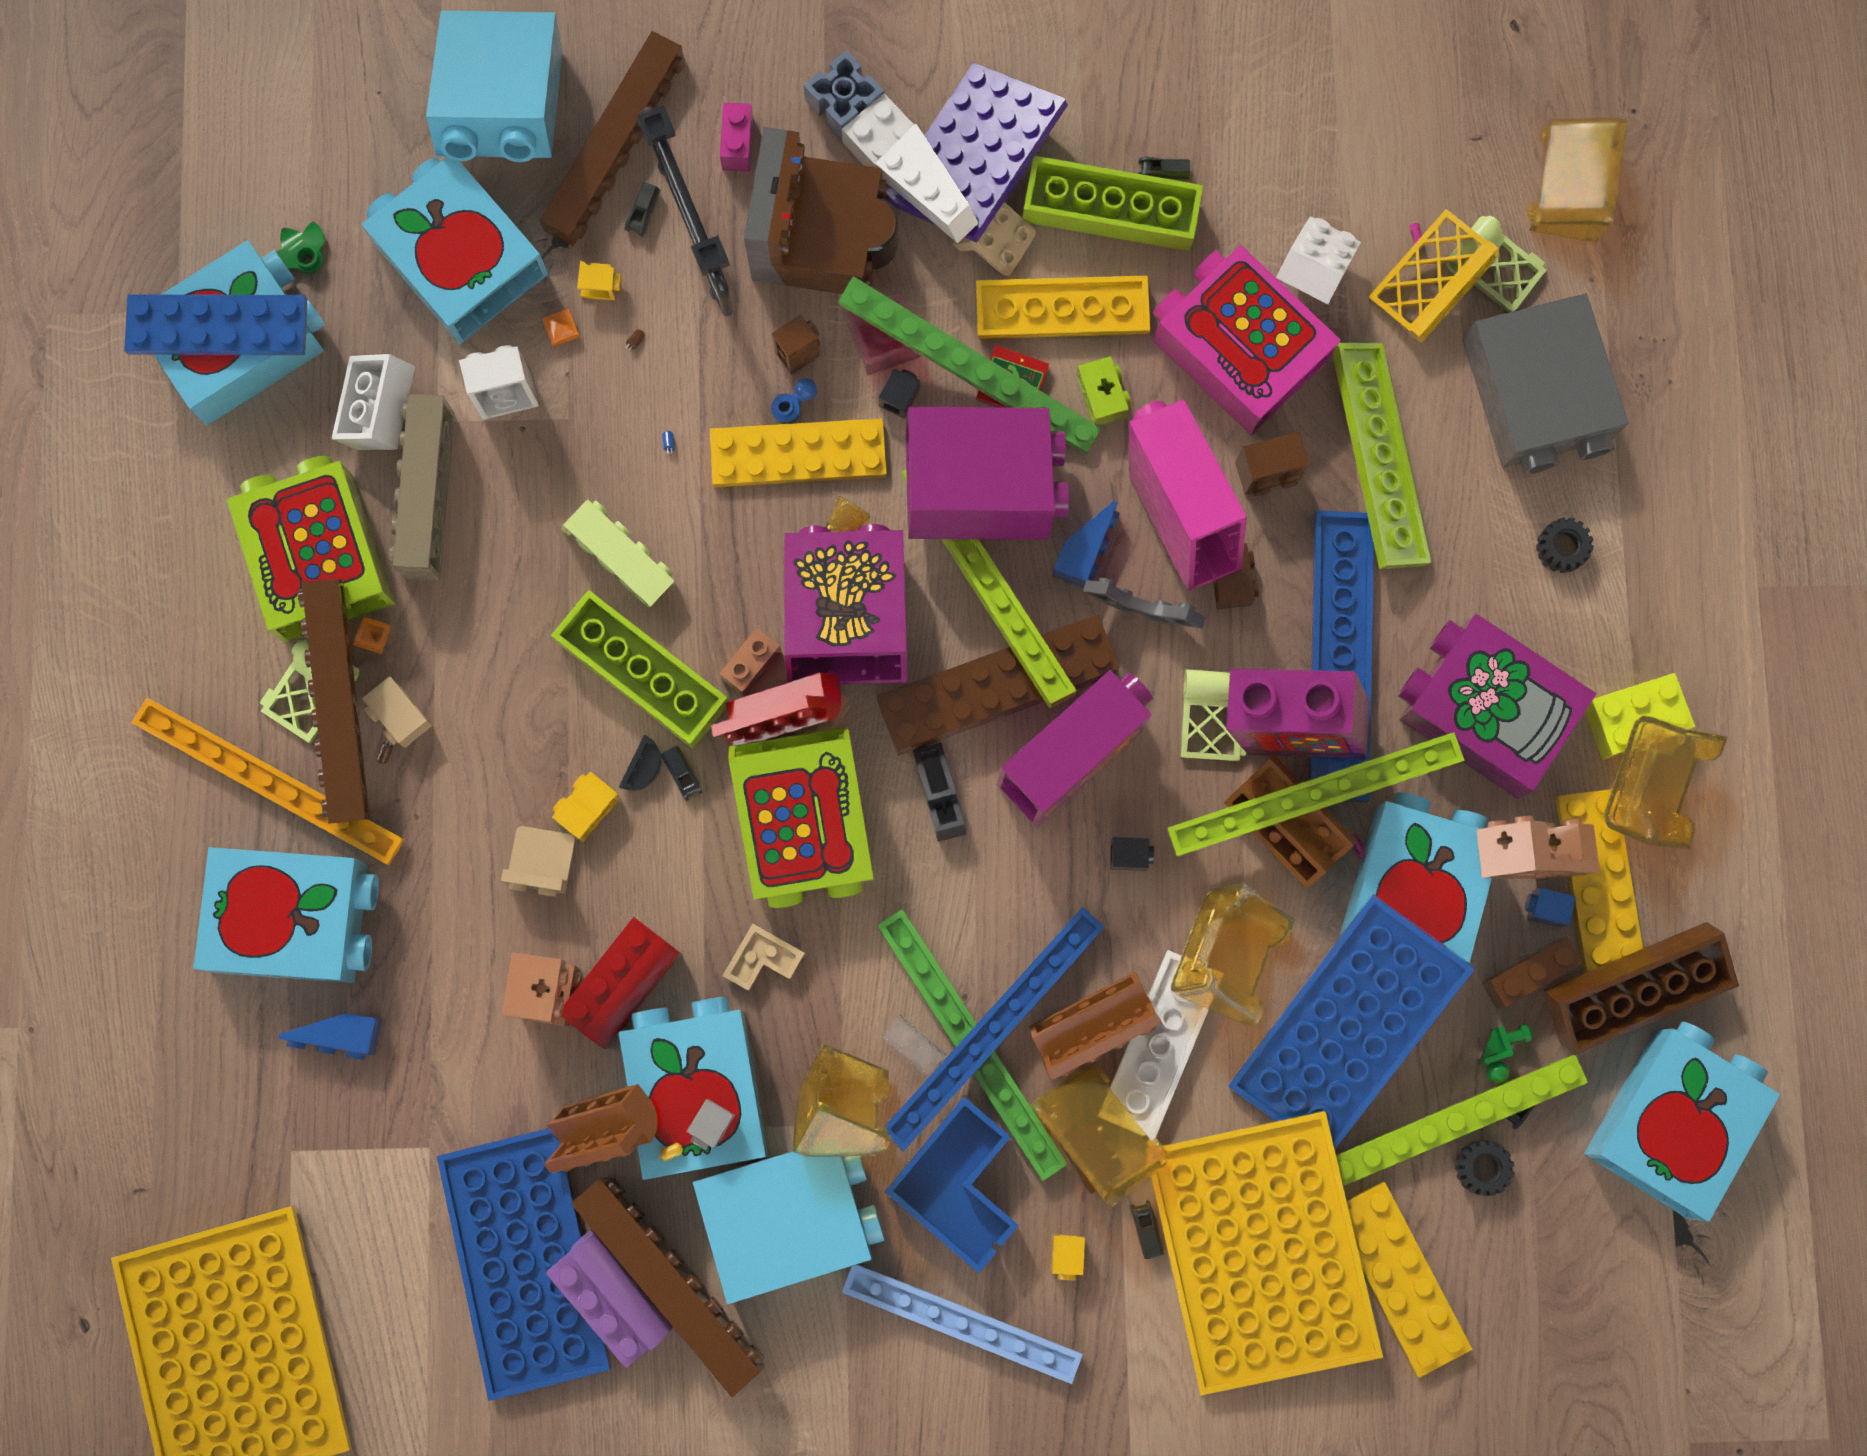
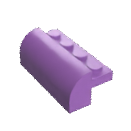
(609, 1299)

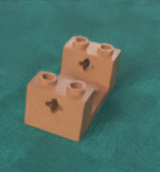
(762, 666)
(1537, 849)
(536, 986)

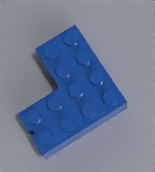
(940, 1189)

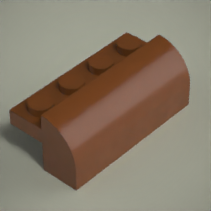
(1304, 843)
(1095, 1026)
(601, 1128)

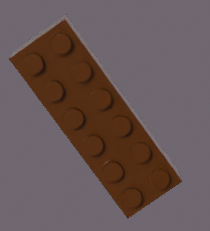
(1641, 988)

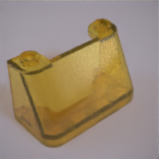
(1579, 177)
(1656, 780)
(1230, 951)
(841, 1107)
(1100, 1135)

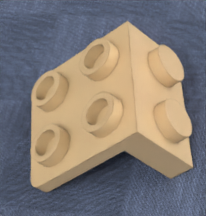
(1002, 241)
(540, 861)

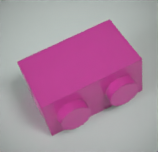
(736, 136)

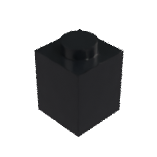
(899, 392)
(1131, 854)

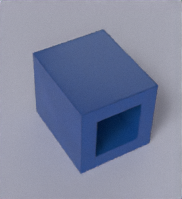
(1550, 907)

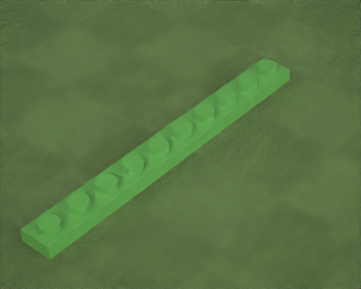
(963, 361)
(957, 1024)

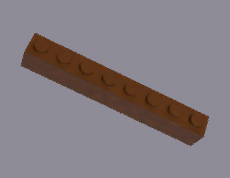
(612, 139)
(335, 700)

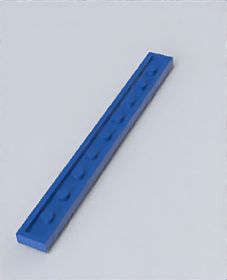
(992, 1029)

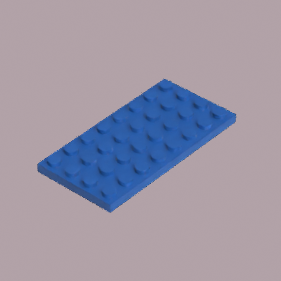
(1352, 1021)
(508, 1230)

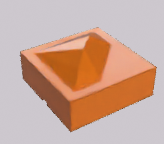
(560, 327)
(372, 635)

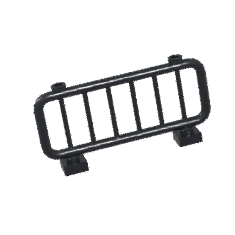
(707, 252)

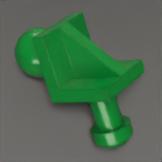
(1500, 1047)

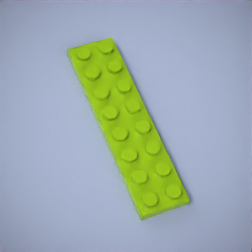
(1381, 455)

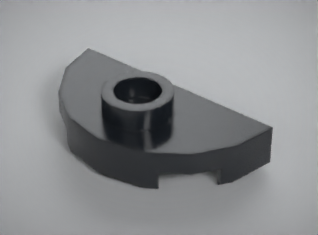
(643, 767)

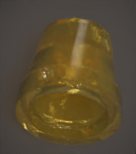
(846, 516)

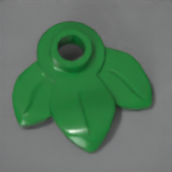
(300, 246)

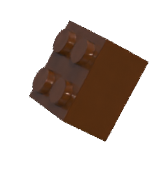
(1272, 464)

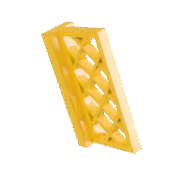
(1452, 292)

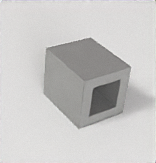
(710, 1125)

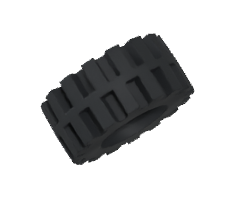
(1576, 533)
(1501, 1158)

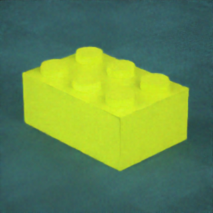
(1615, 713)

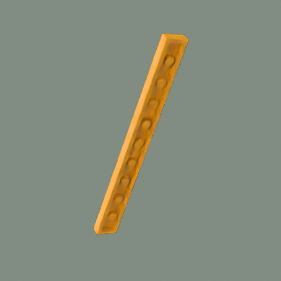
(262, 779)

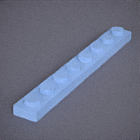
(962, 1323)

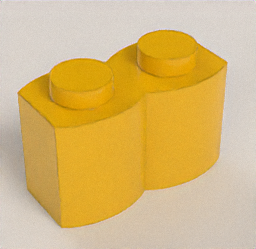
(585, 806)

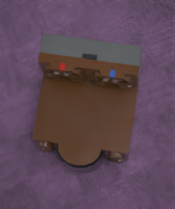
(816, 218)

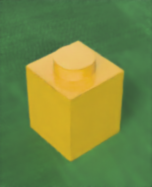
(1067, 1256)

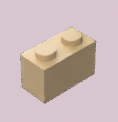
(396, 712)

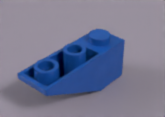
(1081, 550)
(344, 1032)

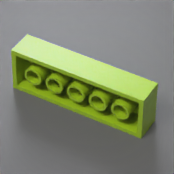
(1112, 203)
(640, 669)

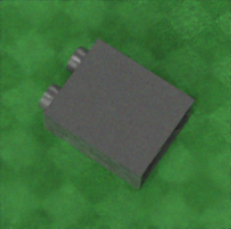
(1546, 383)

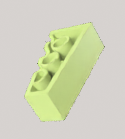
(618, 552)

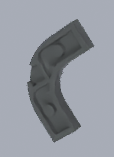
(1160, 611)

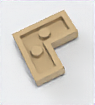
(761, 949)

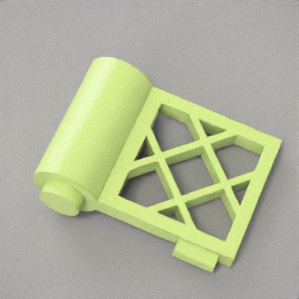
(1490, 230)
(1206, 690)
(272, 696)

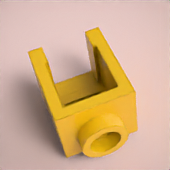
(598, 281)

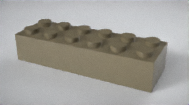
(422, 487)

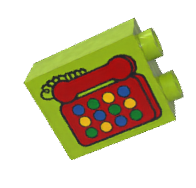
(307, 533)
(801, 816)

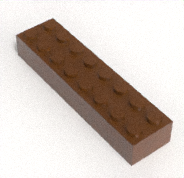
(990, 687)
(669, 1285)

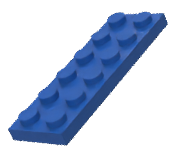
(215, 324)

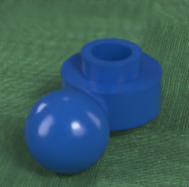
(804, 390)

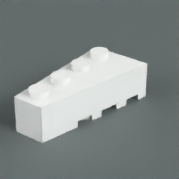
(923, 181)

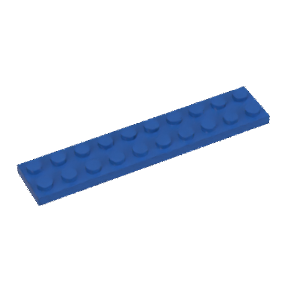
(1342, 611)

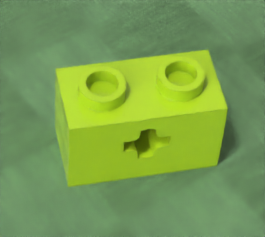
(1103, 407)

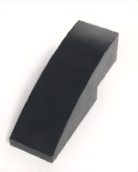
(939, 792)

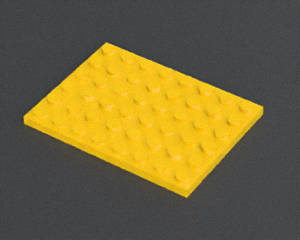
(1264, 1254)
(232, 1343)

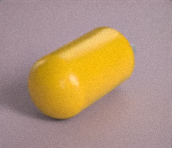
(670, 1152)

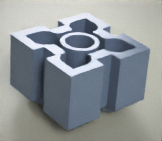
(841, 92)

